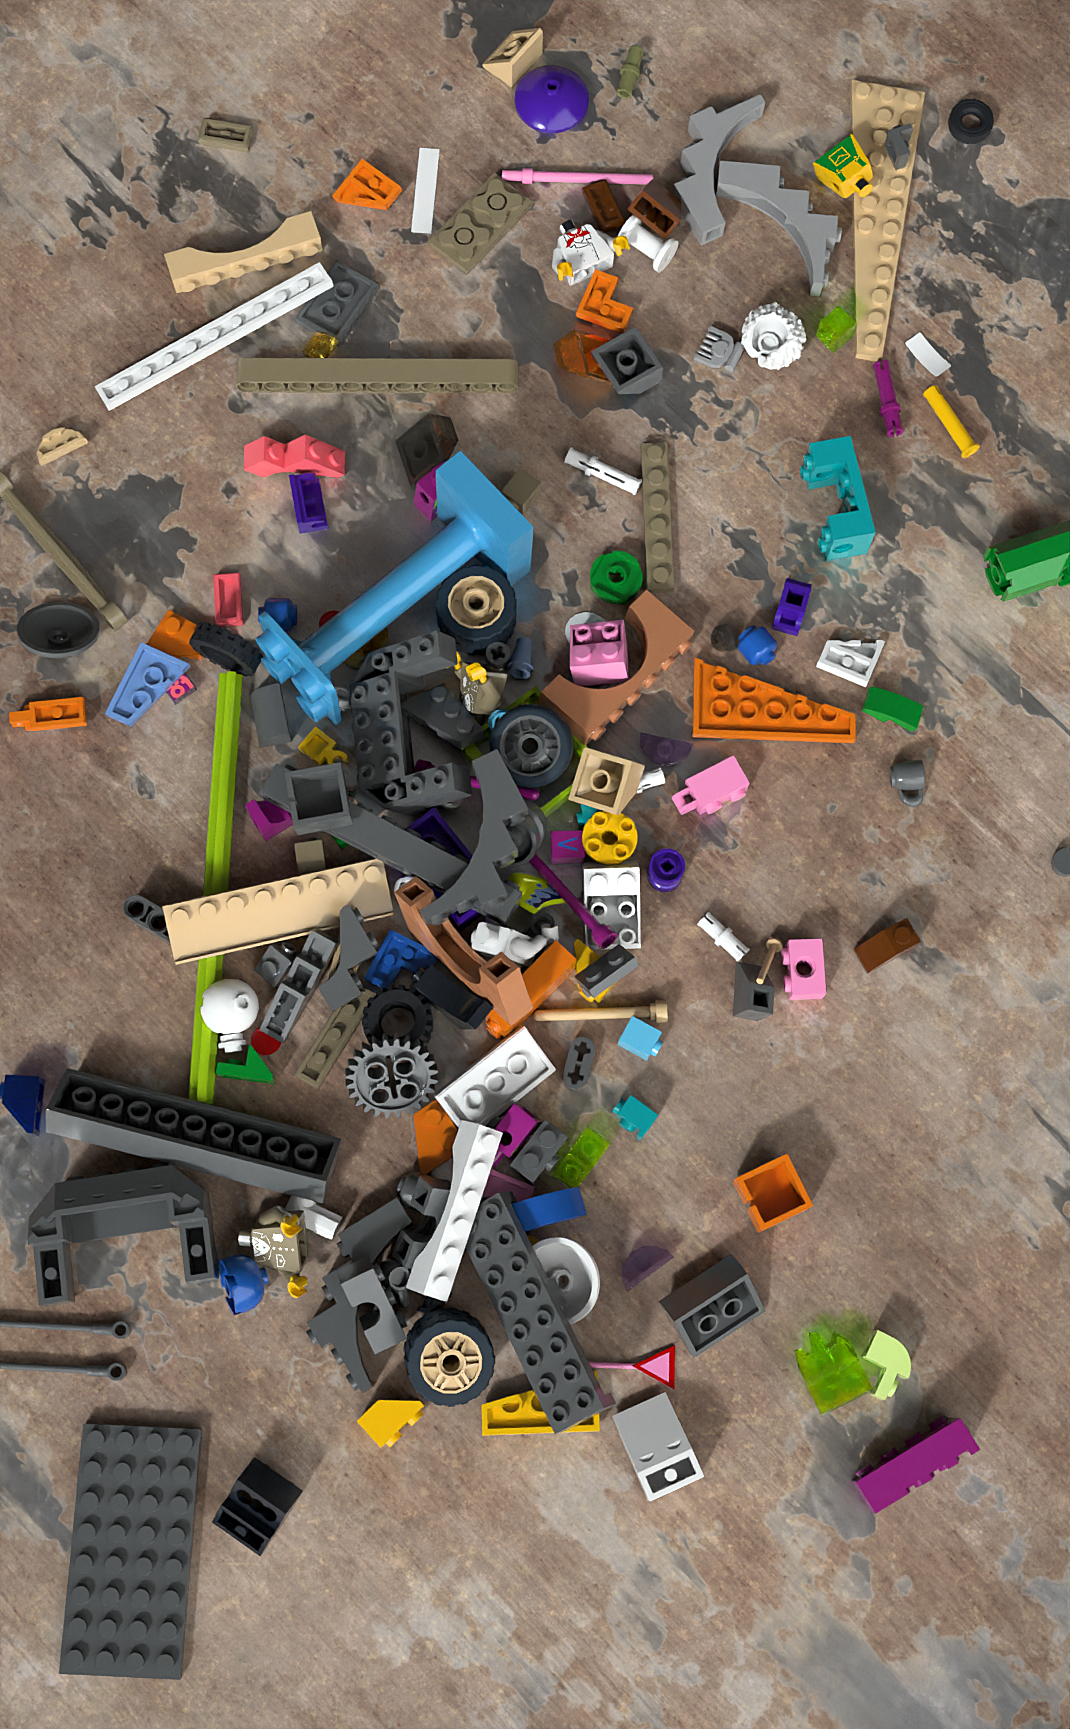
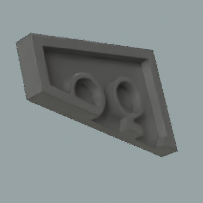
(445, 714)

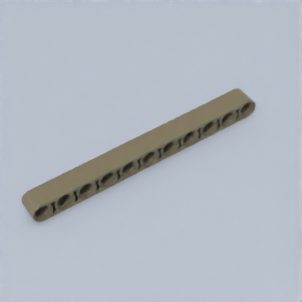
(377, 375)

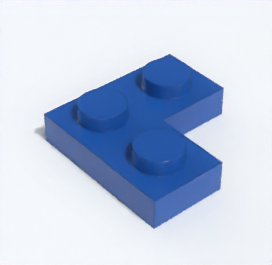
(395, 954)

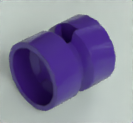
(666, 870)

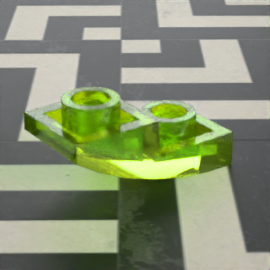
(582, 1158)

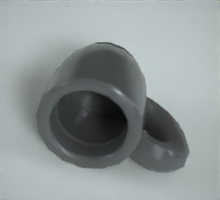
(908, 776)
(396, 1278)

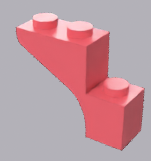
(301, 455)

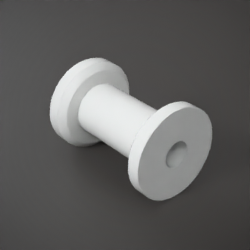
(649, 244)

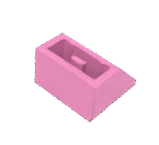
(598, 653)

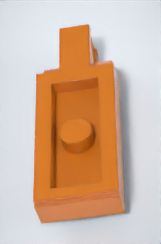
(51, 714)

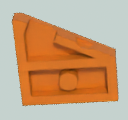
(173, 637)

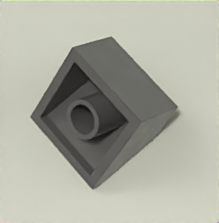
(629, 363)

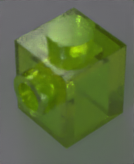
(836, 329)

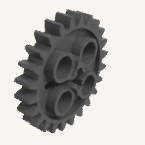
(364, 1079)

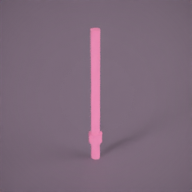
(527, 175)

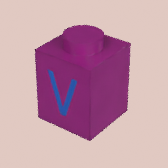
(567, 847)

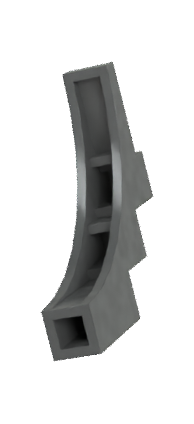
(495, 847)
(340, 1322)

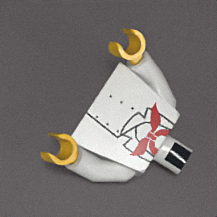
(583, 251)

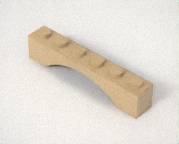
(196, 268)

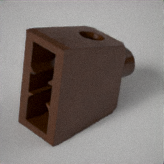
(657, 208)

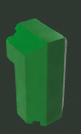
(1030, 562)

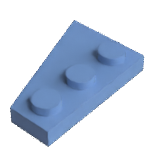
(144, 683)

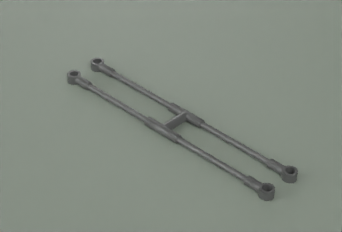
(90, 1370)

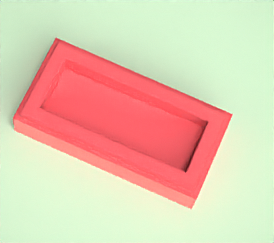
(228, 599)

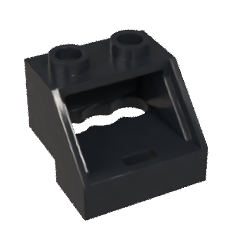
(246, 1521)

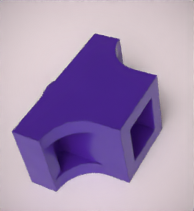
(792, 606)

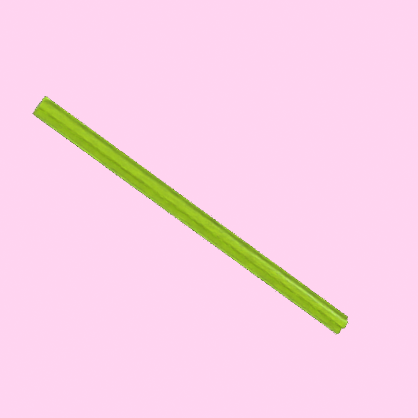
(216, 872)

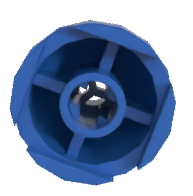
(242, 1282)

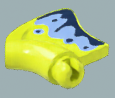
(535, 892)

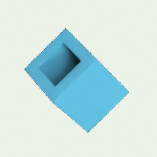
(640, 1039)

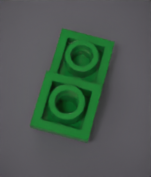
(891, 706)

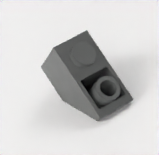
(752, 999)

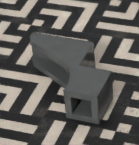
(354, 949)

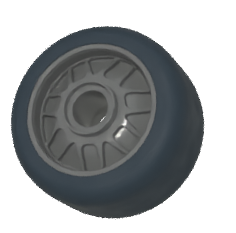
(553, 740)

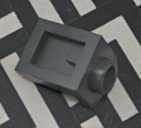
(897, 145)

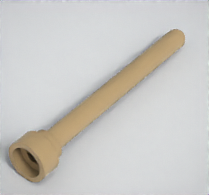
(656, 1011)

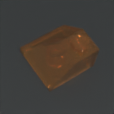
(575, 355)

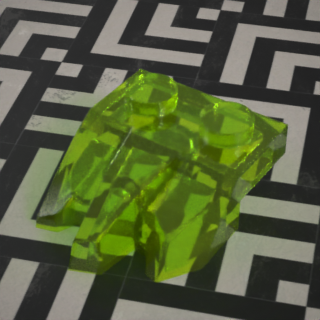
(832, 1372)

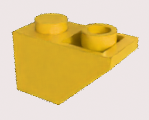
(388, 1417)

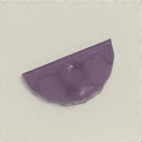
(664, 750)
(642, 1264)

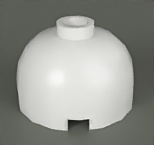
(229, 1006)

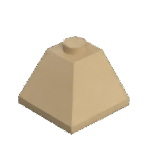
(605, 781)

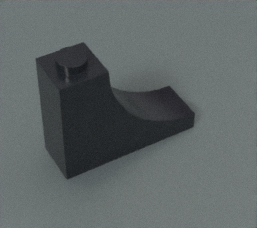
(449, 998)

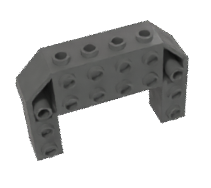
(384, 734)
(118, 1207)

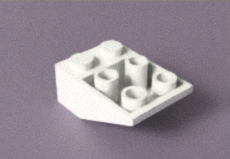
(613, 899)
(657, 1447)

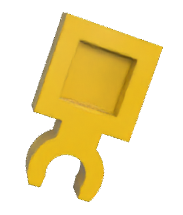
(321, 747)

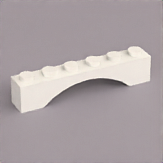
(472, 1161)

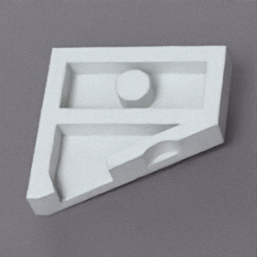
(850, 659)

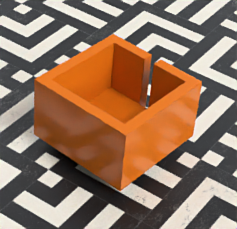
(772, 1193)

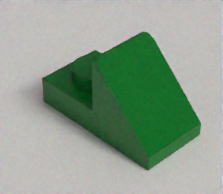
(253, 1071)

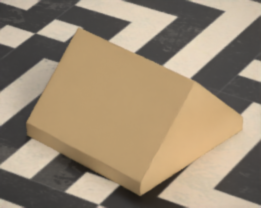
(515, 55)

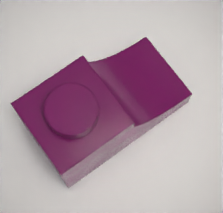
(268, 818)

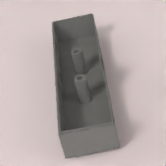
(533, 1316)

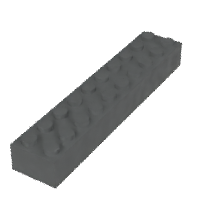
(193, 1135)

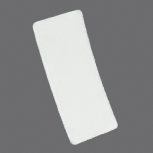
(927, 355)

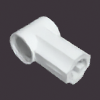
(316, 1218)

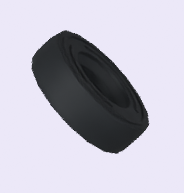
(975, 108)

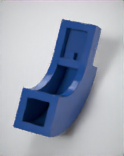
(550, 1209)

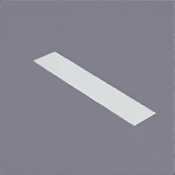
(425, 190)

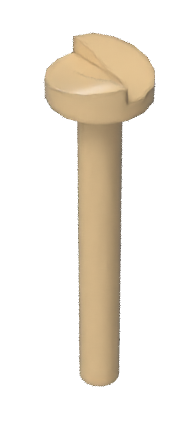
(773, 945)

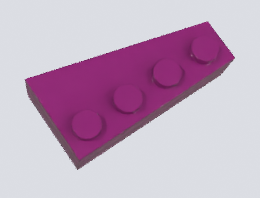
(914, 1462)

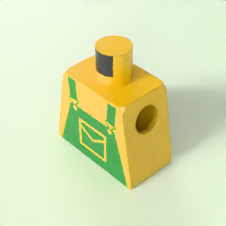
(845, 169)

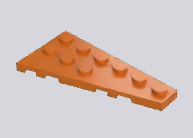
(755, 710)

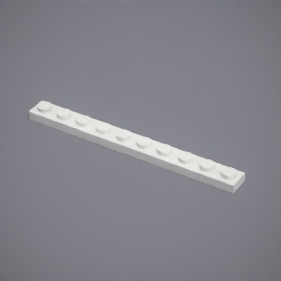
(214, 336)

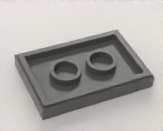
(340, 306)

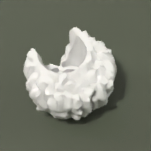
(773, 336)

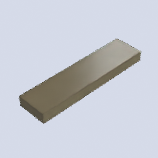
(332, 1040)

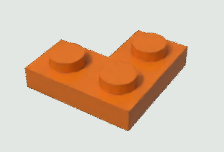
(599, 308)

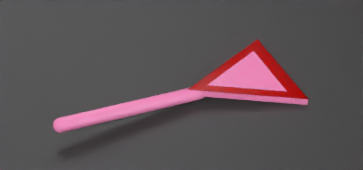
(659, 1366)

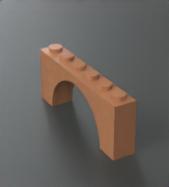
(590, 710)
(495, 981)

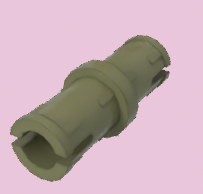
(630, 72)

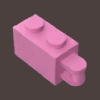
(713, 788)

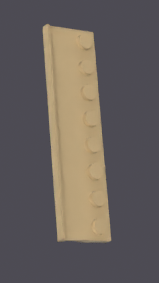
(275, 910)

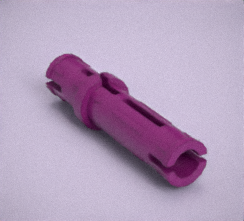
(890, 408)

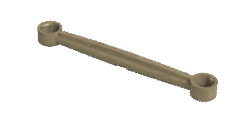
(61, 555)

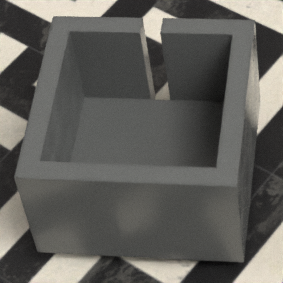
(320, 798)

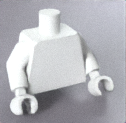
(491, 939)

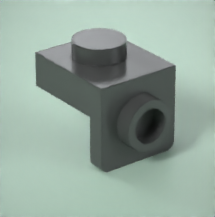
(277, 962)

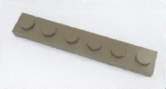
(657, 518)

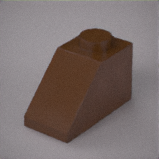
(887, 945)

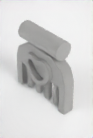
(721, 352)

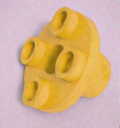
(609, 838)

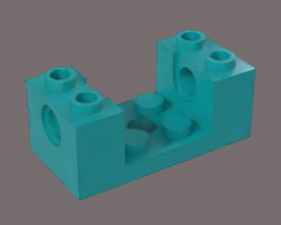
(836, 464)

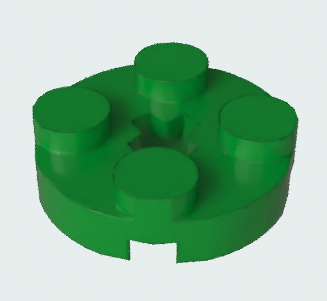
(611, 563)

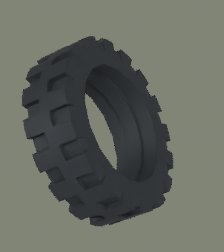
(225, 649)

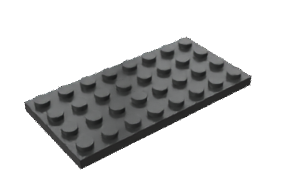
(131, 1552)

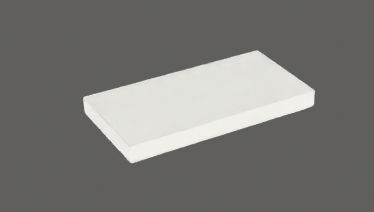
(496, 1080)

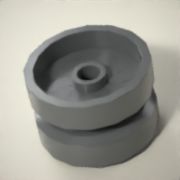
(527, 834)

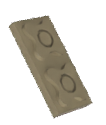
(480, 223)

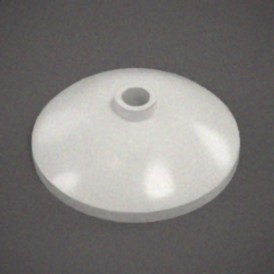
(569, 1258)

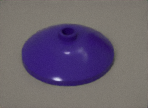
(551, 109)

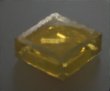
(319, 346)

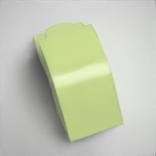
(893, 1360)

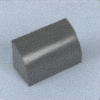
(270, 716)

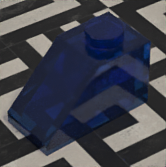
(24, 1100)

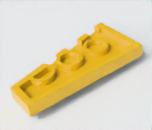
(524, 1415)

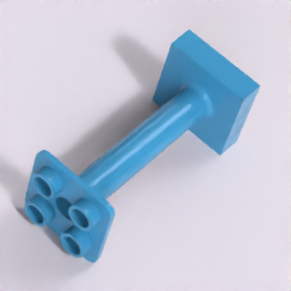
(477, 525)

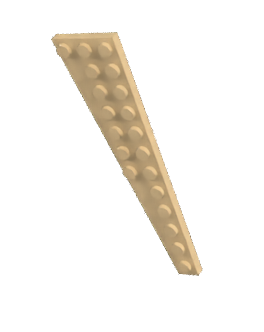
(880, 214)

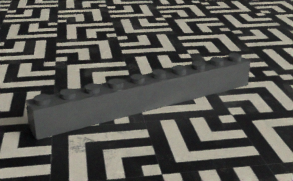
(397, 847)

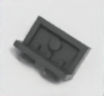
(606, 971)

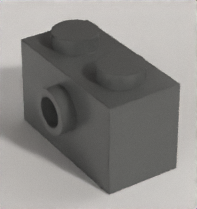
(539, 1153)

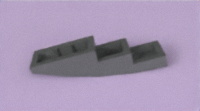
(299, 985)

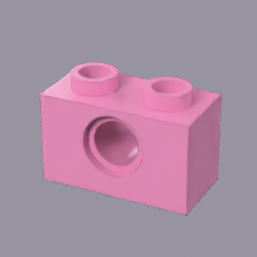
(808, 953)

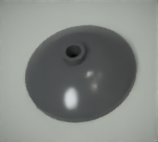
(58, 629)

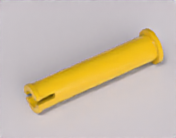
(951, 421)

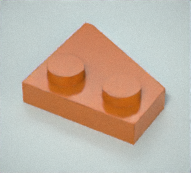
(367, 188)
(434, 1137)

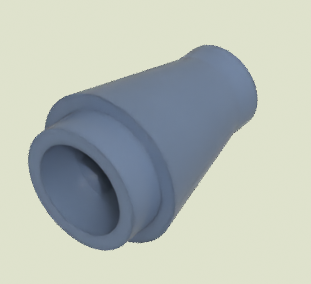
(521, 660)

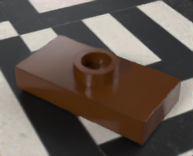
(603, 206)

